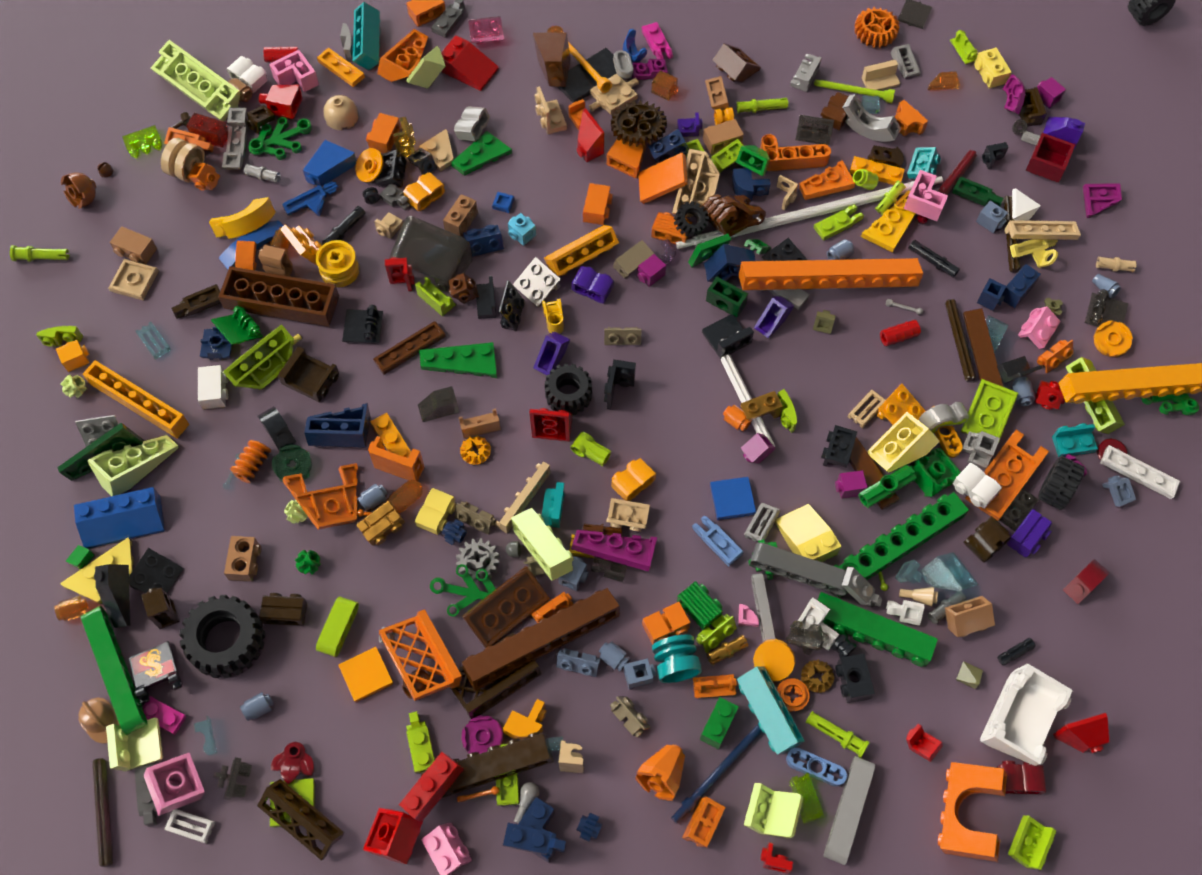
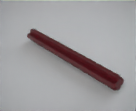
(953, 178)

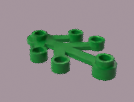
(260, 145)
(1184, 403)
(472, 592)

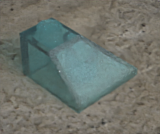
(948, 573)

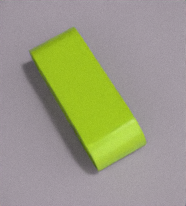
(337, 626)

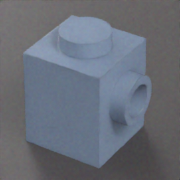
(992, 217)
(574, 578)

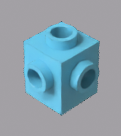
(521, 229)

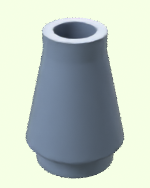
(1105, 283)

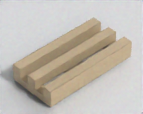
(857, 419)

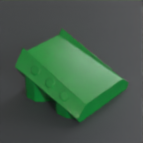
(934, 472)

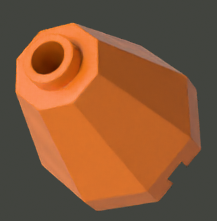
(662, 772)

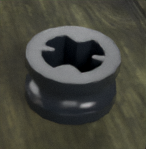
(371, 195)

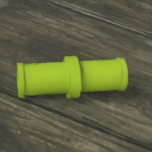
(890, 197)

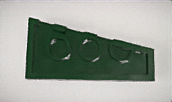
(113, 439)

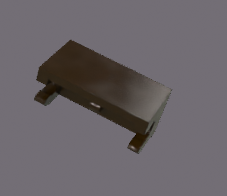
(1033, 109)

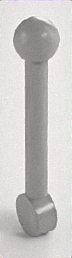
(889, 302)

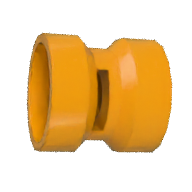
(723, 115)

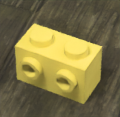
(992, 67)

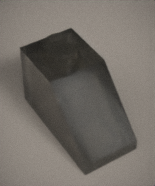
(438, 404)

